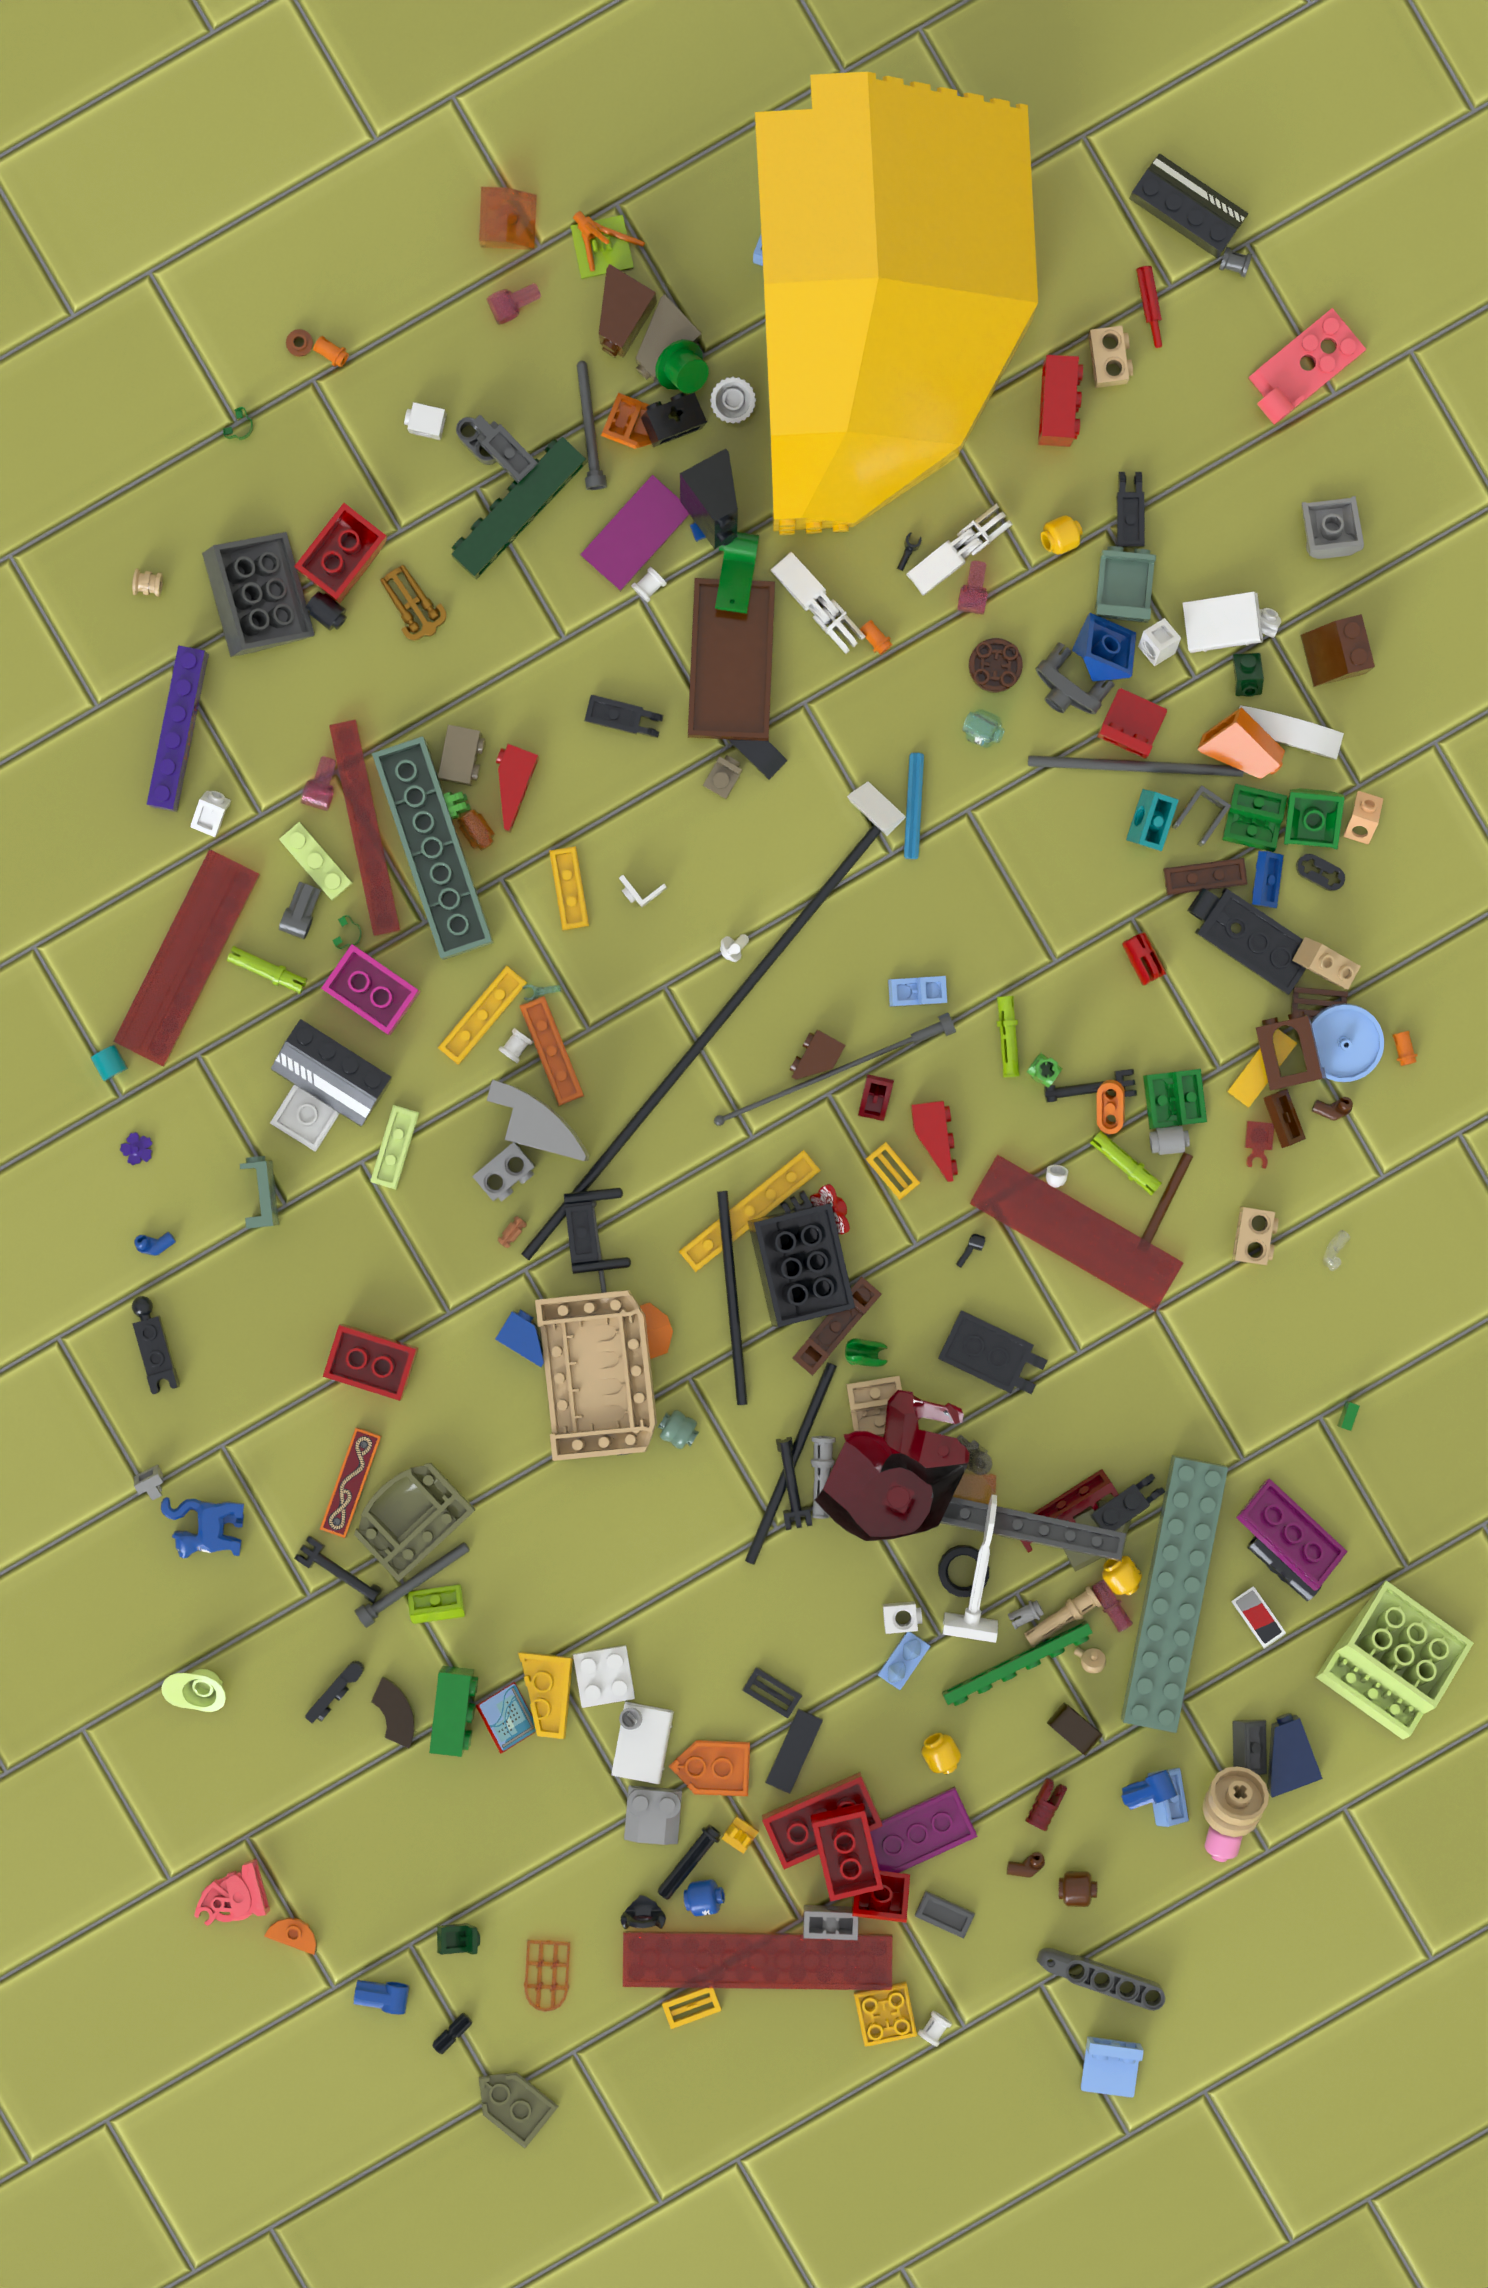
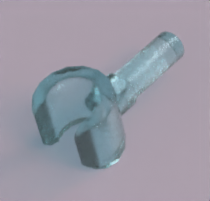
(541, 990)

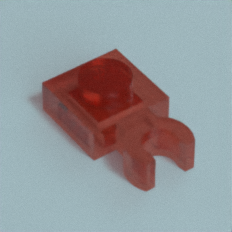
(1259, 1138)

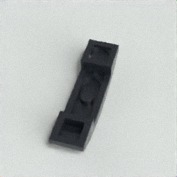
(761, 755)

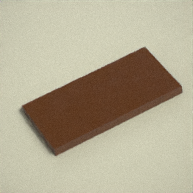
(731, 665)

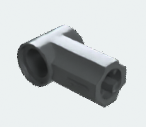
(298, 917)

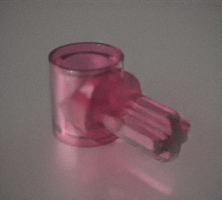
(506, 304)
(973, 595)
(318, 792)

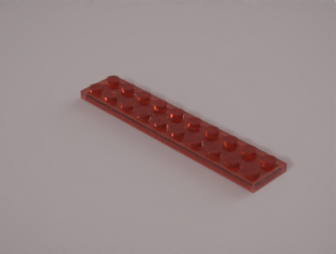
(756, 1961)

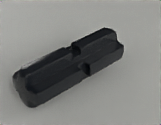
(449, 2036)

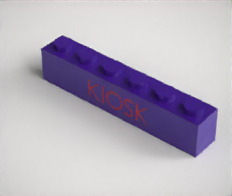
(177, 728)

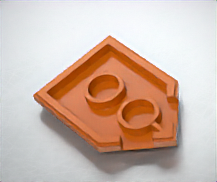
(715, 1767)

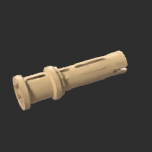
(1072, 1610)

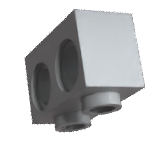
(500, 1166)

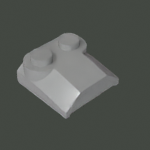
(1332, 528)
(653, 1815)

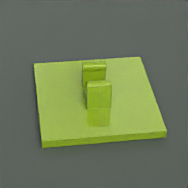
(615, 253)

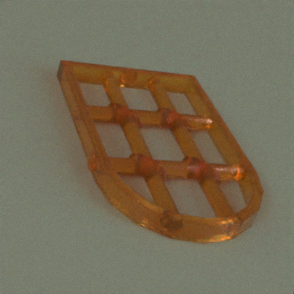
(554, 1965)

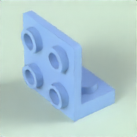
(1111, 2066)

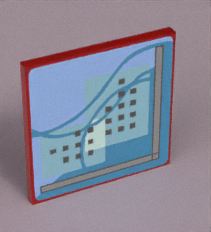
(507, 1717)

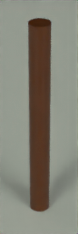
(1167, 1197)

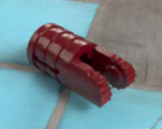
(1044, 1810)

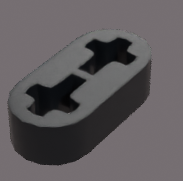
(1317, 878)

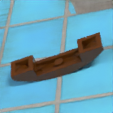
(835, 1328)

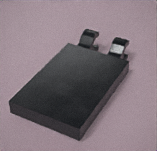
(990, 1353)

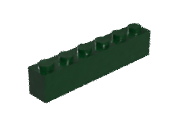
(518, 508)

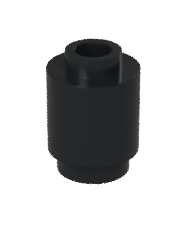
(326, 611)

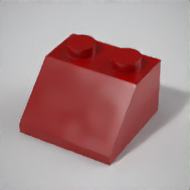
(887, 1903)

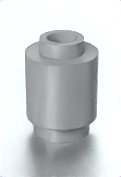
(1169, 1140)

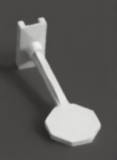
(970, 1624)

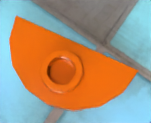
(293, 1933)

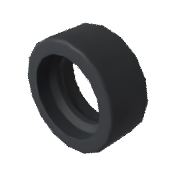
(943, 1569)

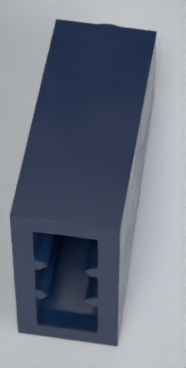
(1290, 1757)

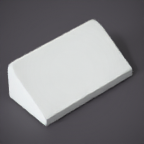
(876, 808)

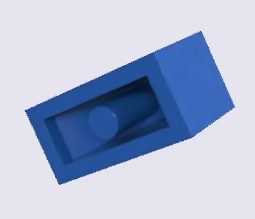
(522, 1337)

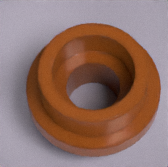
(305, 348)

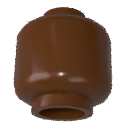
(1077, 1888)

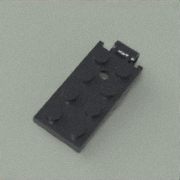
(1259, 946)

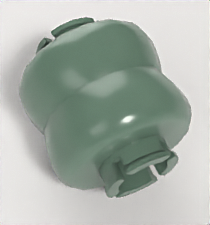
(678, 1429)

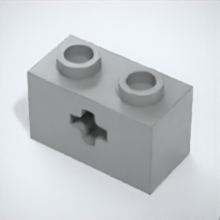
(829, 1922)

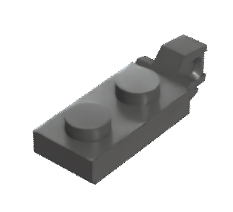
(504, 448)

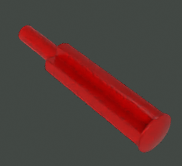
(1150, 301)

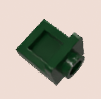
(1248, 674)
(457, 1939)

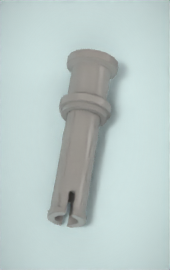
(822, 1466)

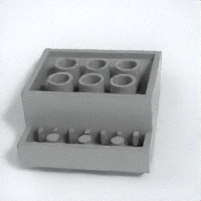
(536, 1123)

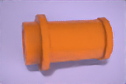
(336, 355)
(876, 637)
(1404, 1048)

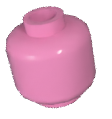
(1222, 1846)

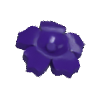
(137, 1148)

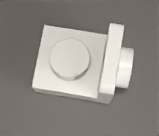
(210, 812)

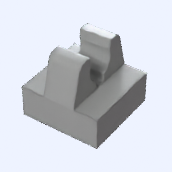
(149, 1482)

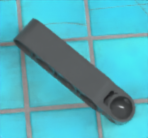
(1062, 1962)

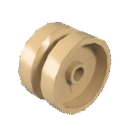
(1235, 1801)

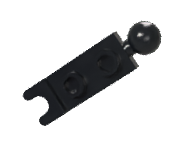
(153, 1346)

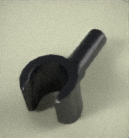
(909, 548)
(975, 1242)

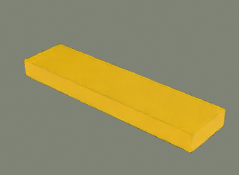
(482, 1015)

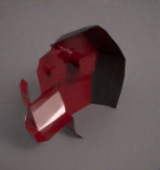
(887, 1482)

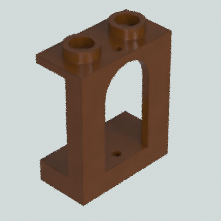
(1303, 1026)

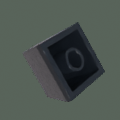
(710, 498)

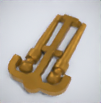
(428, 628)

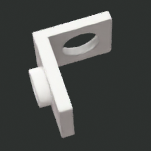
(632, 895)

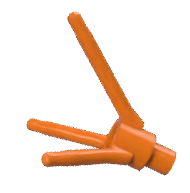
(592, 229)

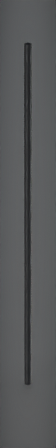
(706, 1036)

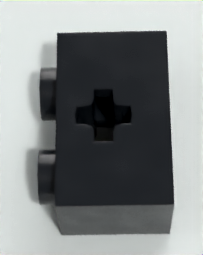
(662, 429)

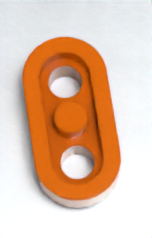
(1110, 1105)

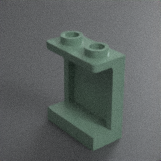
(1125, 584)
(267, 1193)

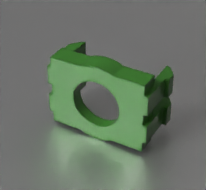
(454, 808)

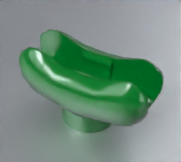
(864, 1352)

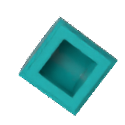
(109, 1062)

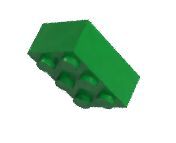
(453, 1711)

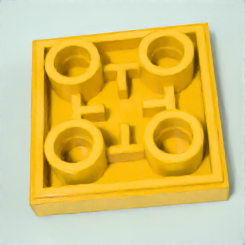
(885, 2014)

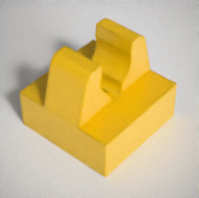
(740, 1834)

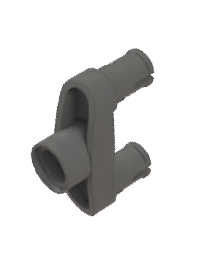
(1065, 692)

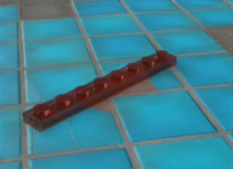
(364, 827)

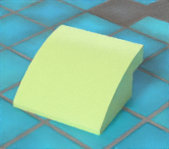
(1395, 1660)

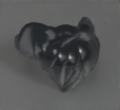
(643, 1914)

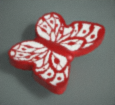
(828, 1195)

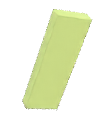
(394, 1147)

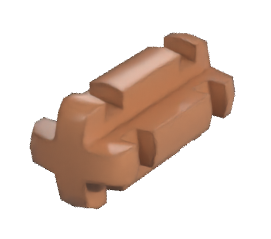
(512, 1232)

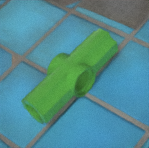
(1044, 1070)

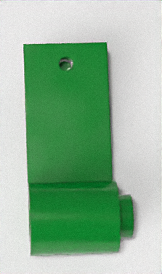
(737, 573)

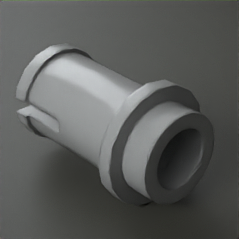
(1027, 1613)

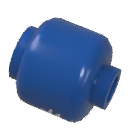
(704, 1897)

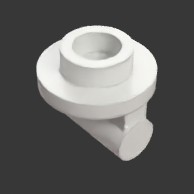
(1269, 621)
(732, 949)

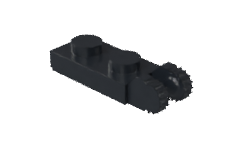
(1130, 513)
(620, 716)
(1125, 1505)
(336, 1690)

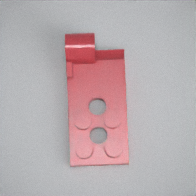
(1283, 379)

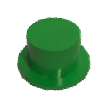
(682, 367)

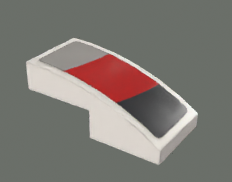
(1258, 1617)

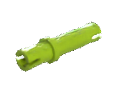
(277, 974)
(1008, 1036)
(1126, 1163)

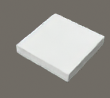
(304, 1118)

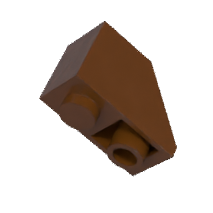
(819, 1056)

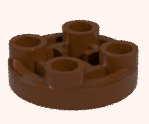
(995, 665)

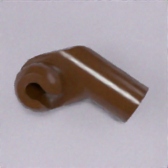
(1335, 1110)
(1028, 1867)

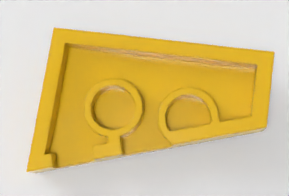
(549, 1691)

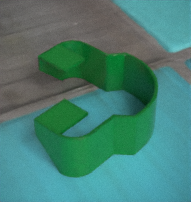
(226, 431)
(343, 922)

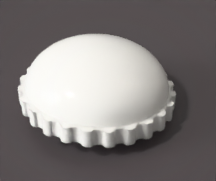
(733, 400)

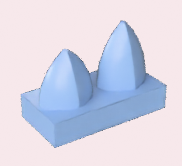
(904, 1660)

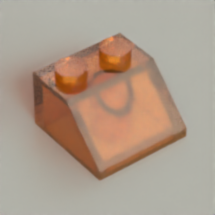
(507, 218)

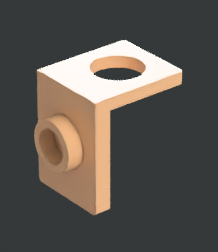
(1366, 814)

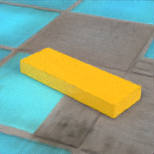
(569, 888)
(1253, 1076)

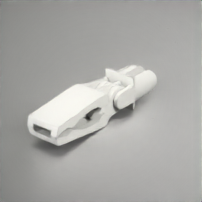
(947, 559)
(807, 592)

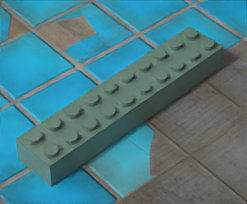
(1174, 1594)

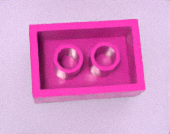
(371, 989)

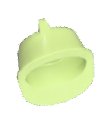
(195, 1690)

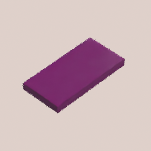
(636, 533)
(1291, 1534)
(922, 1832)

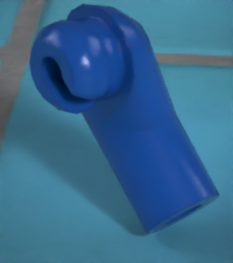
(154, 1246)

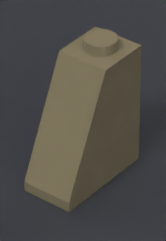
(665, 328)

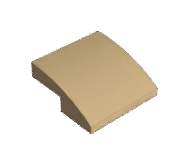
(869, 1403)

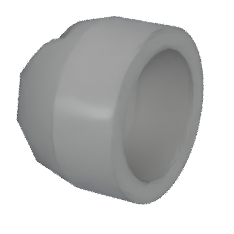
(627, 1722)

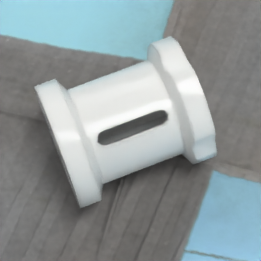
(649, 584)
(515, 1045)
(934, 2028)

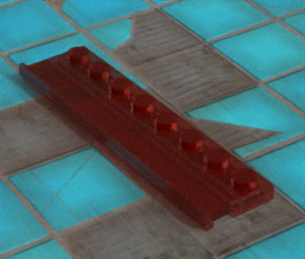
(186, 958)
(1076, 1233)

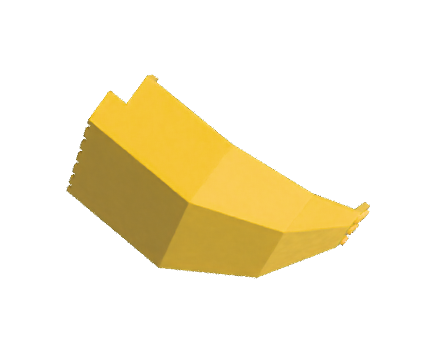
(887, 285)

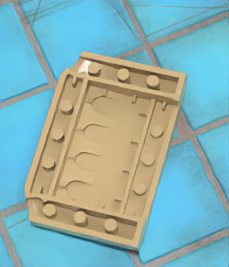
(597, 1374)

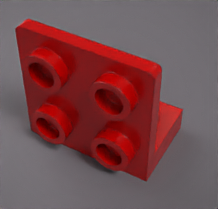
(1132, 723)

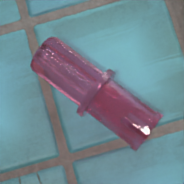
(1111, 1605)

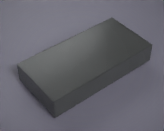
(944, 1914)

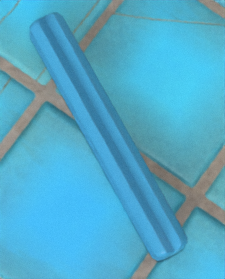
(914, 802)

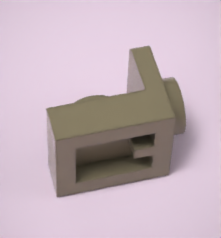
(723, 776)

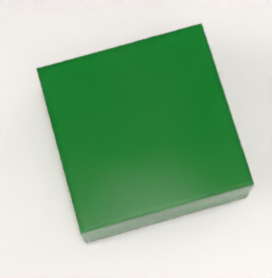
(1348, 1415)

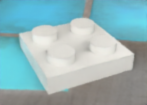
(604, 1676)

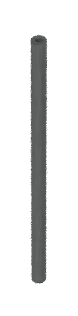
(1136, 766)

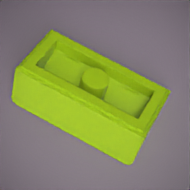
(436, 1604)

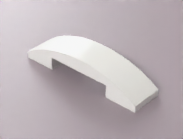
(1298, 733)

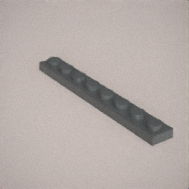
(1037, 1529)

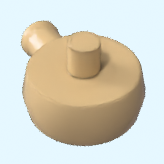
(1092, 1660)

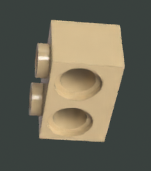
(1102, 356)
(1326, 963)
(1246, 1235)

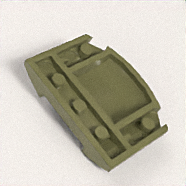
(411, 1518)

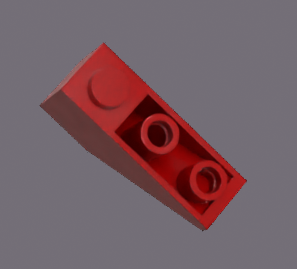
(931, 1129)

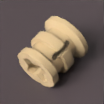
(147, 583)

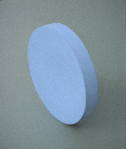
(1347, 1041)

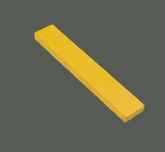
(753, 1206)

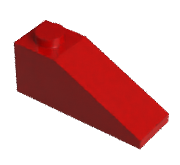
(514, 778)

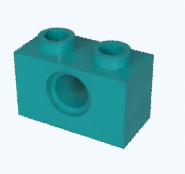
(1152, 819)

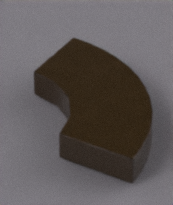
(396, 1711)

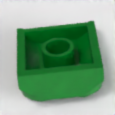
(1314, 818)

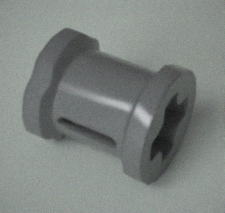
(1235, 262)

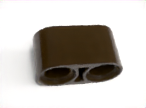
(1074, 1728)

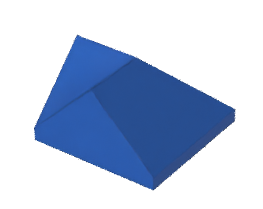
(1106, 649)

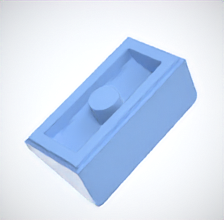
(1174, 1809)

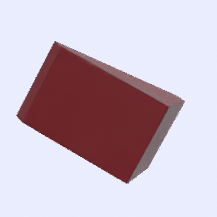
(875, 1097)

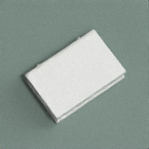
(1223, 622)
(643, 1750)

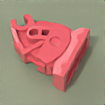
(236, 1893)

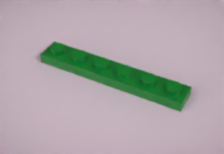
(1007, 1669)

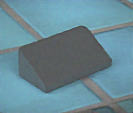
(1250, 1745)

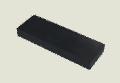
(794, 1750)

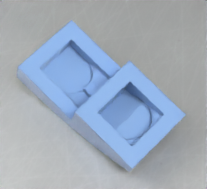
(917, 991)

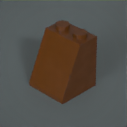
(623, 311)
(1338, 651)

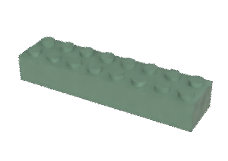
(432, 848)

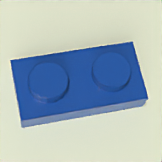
(1267, 879)

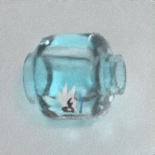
(983, 728)

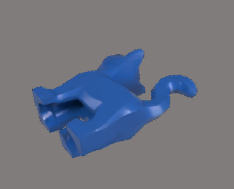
(210, 1526)

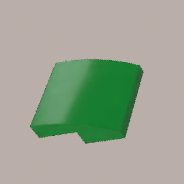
(1254, 817)
(1175, 1098)

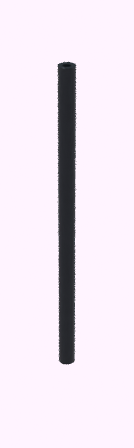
(732, 1297)
(798, 1447)

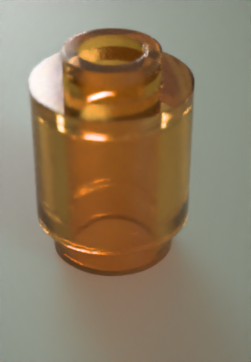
(476, 830)

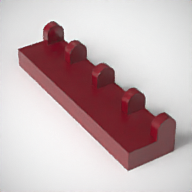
(1077, 1499)

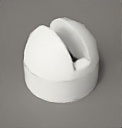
(1056, 1175)

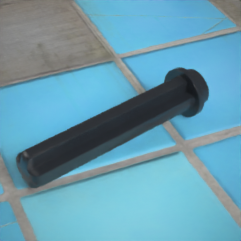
(689, 1861)

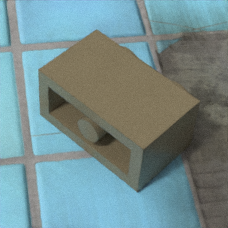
(460, 755)

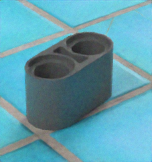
(472, 443)

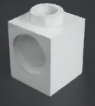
(425, 421)
(1159, 642)
(890, 1611)

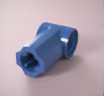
(1153, 1789)
(389, 1997)

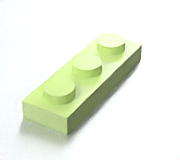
(315, 861)

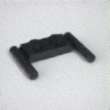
(582, 1231)

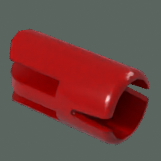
(1143, 958)

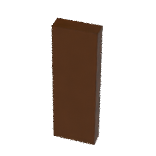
(1205, 875)

